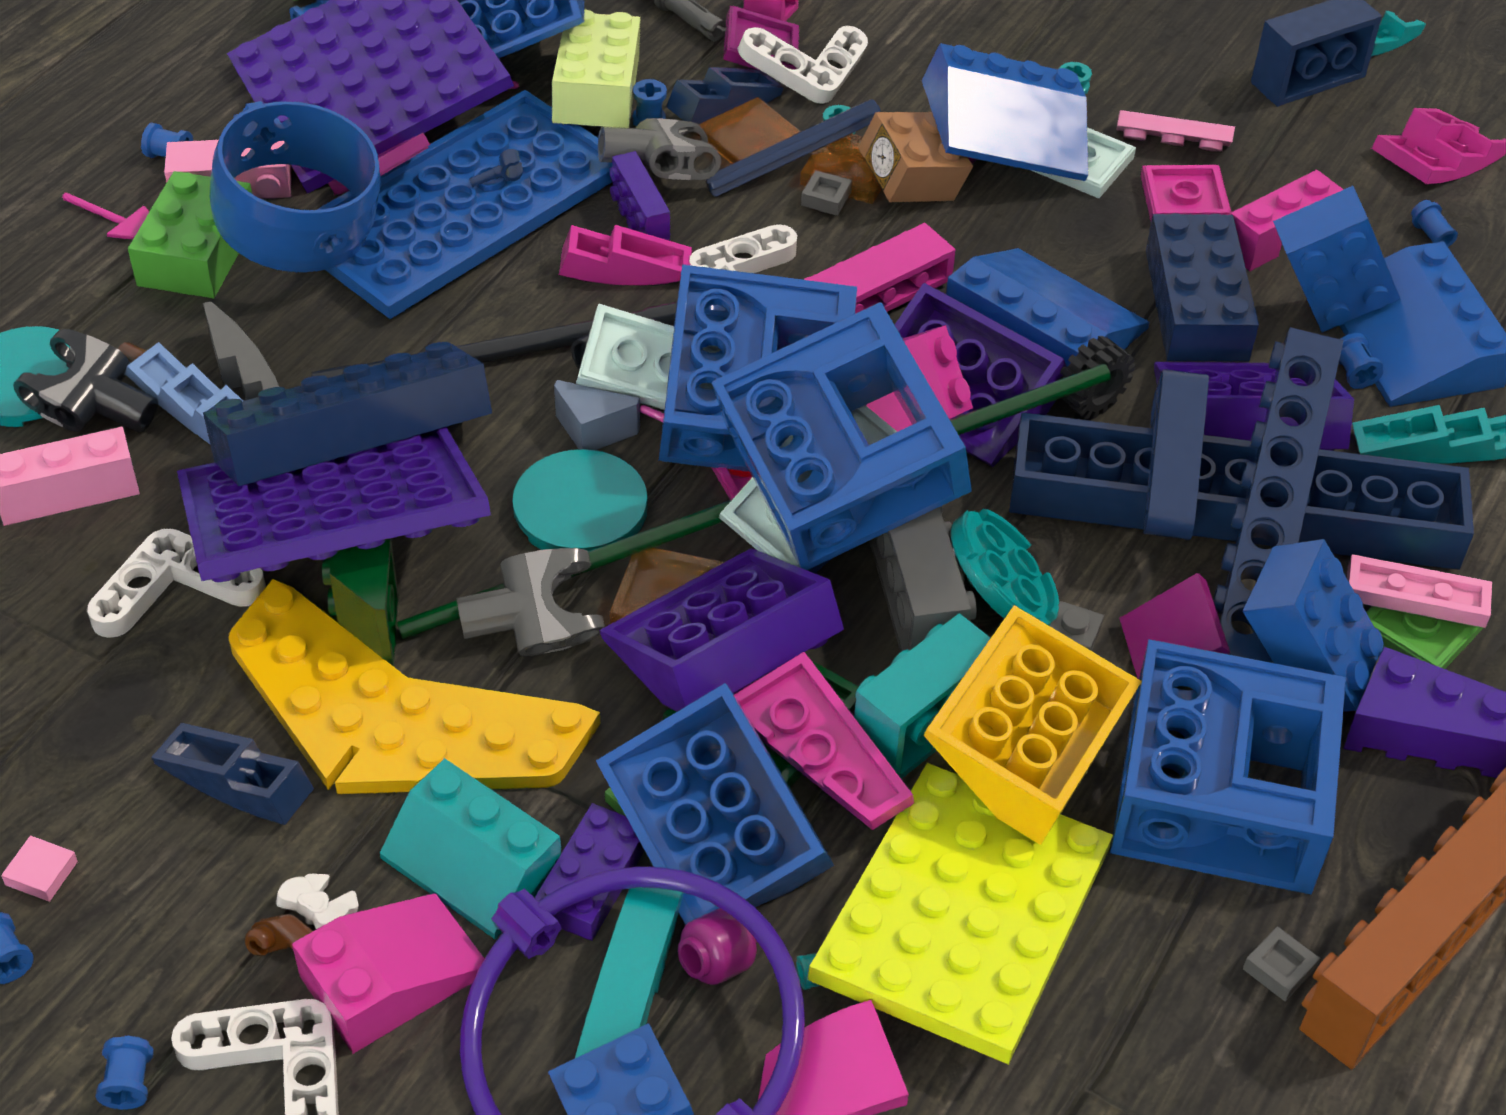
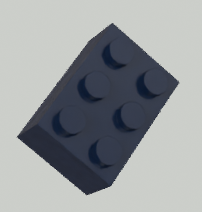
(1315, 49)

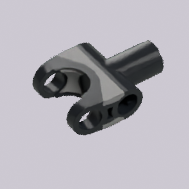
(87, 387)

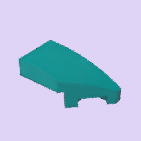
(1395, 33)

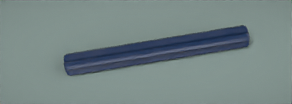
(792, 148)

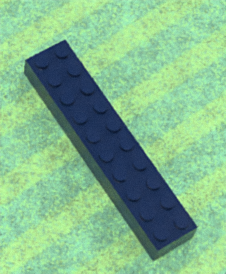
(1354, 502)

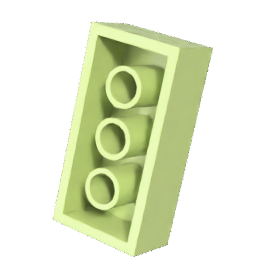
(597, 71)

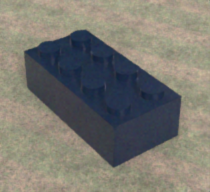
(1201, 288)

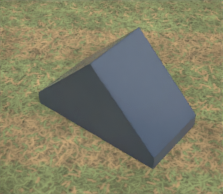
(595, 415)

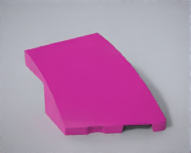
(1439, 147)
(842, 1067)

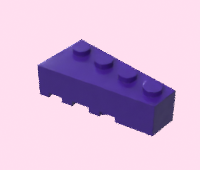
(1430, 716)

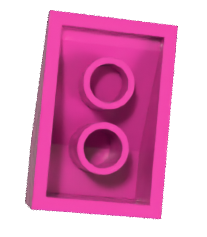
(937, 360)
(386, 966)

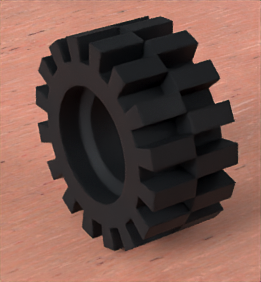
(1098, 397)

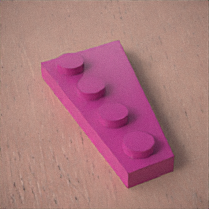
(820, 737)

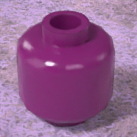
(716, 947)

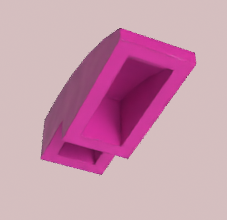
(622, 258)

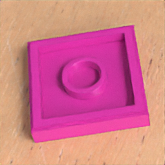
(1184, 189)

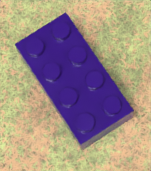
(638, 196)
(598, 845)

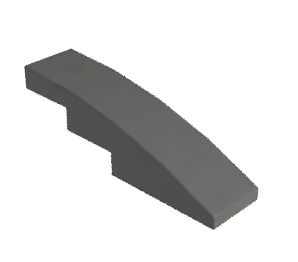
(237, 355)

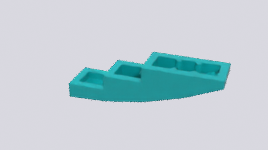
(1433, 438)
(631, 966)

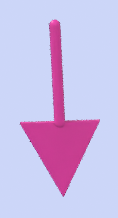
(127, 227)

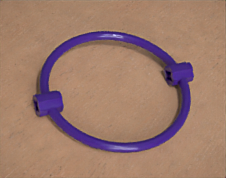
(533, 930)

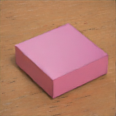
(39, 868)

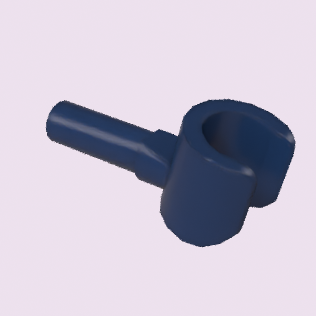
(509, 169)

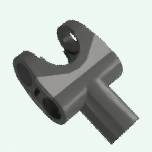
(661, 147)
(529, 604)

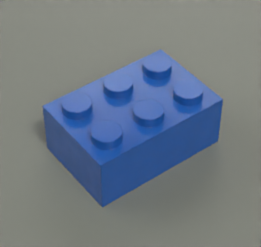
(1337, 259)
(1314, 617)

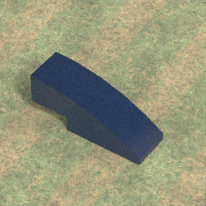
(720, 92)
(235, 772)

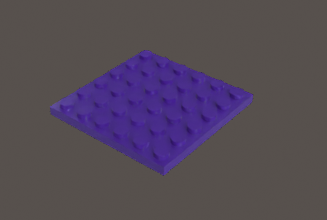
(377, 63)
(329, 505)

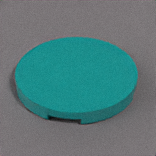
(20, 352)
(579, 500)
(1001, 567)

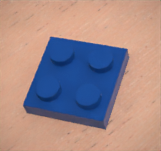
(621, 1079)

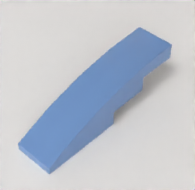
(179, 389)

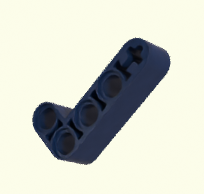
(1175, 453)

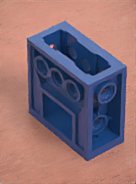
(746, 320)
(853, 485)
(1214, 812)

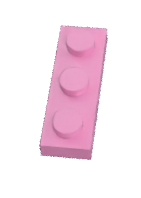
(1175, 130)
(1421, 591)

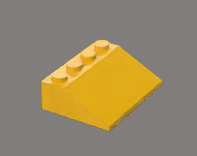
(1030, 721)

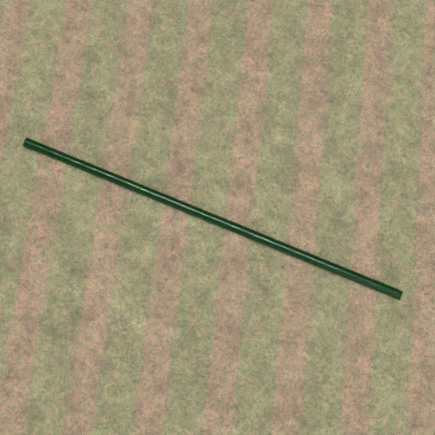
(710, 516)

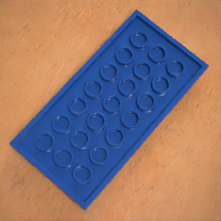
(439, 226)

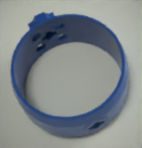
(312, 139)

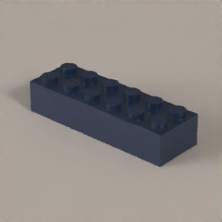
(346, 412)

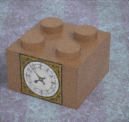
(911, 159)

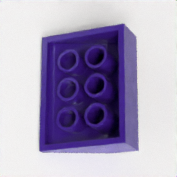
(992, 362)
(1236, 397)
(725, 627)

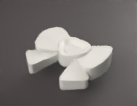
(310, 901)

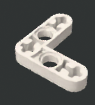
(816, 70)
(768, 246)
(161, 570)
(295, 1050)

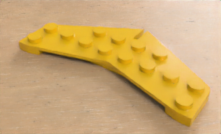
(354, 704)

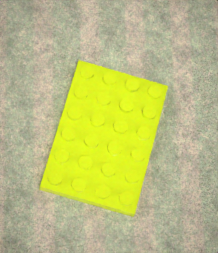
(960, 917)

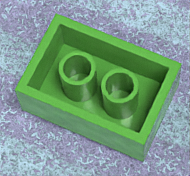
(179, 241)

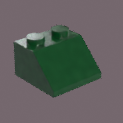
(365, 595)

